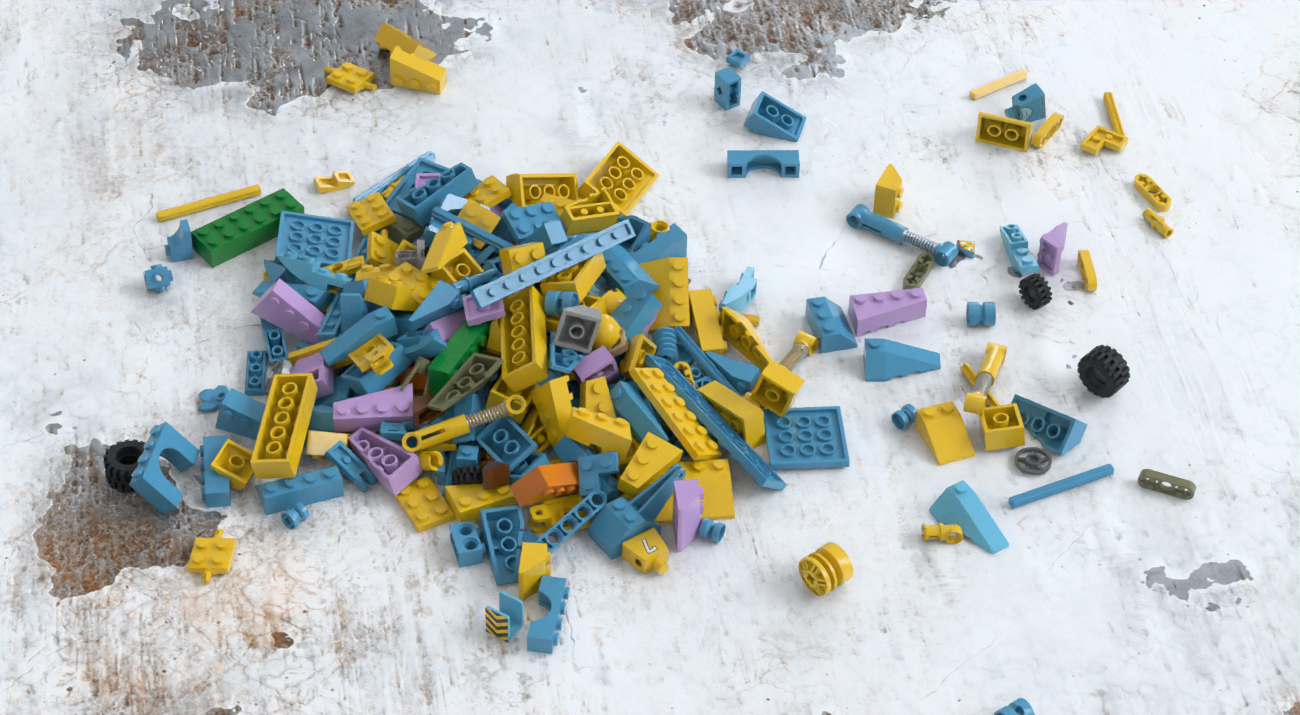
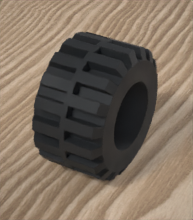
(1103, 371)
(121, 462)

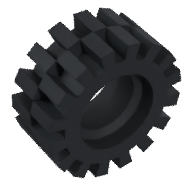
(1035, 291)
(467, 475)

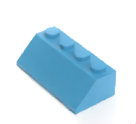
(625, 272)
(304, 488)

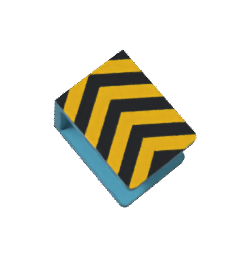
(509, 615)

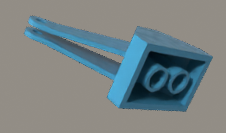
(628, 518)

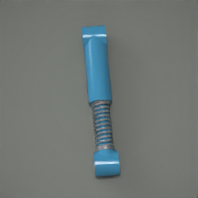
(862, 217)

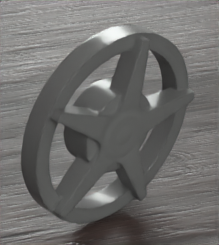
(1033, 461)

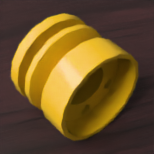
(825, 569)

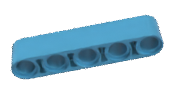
(574, 520)

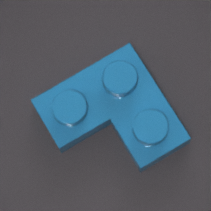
(593, 467)

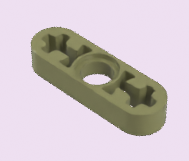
(918, 265)
(1179, 492)

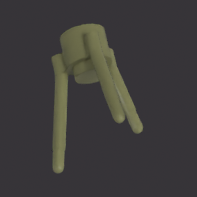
(421, 367)

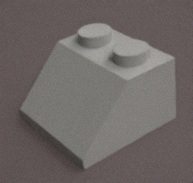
(578, 328)

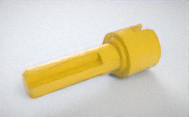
(430, 460)

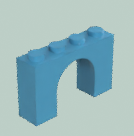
(453, 205)
(148, 477)

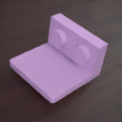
(1051, 248)

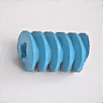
(666, 343)

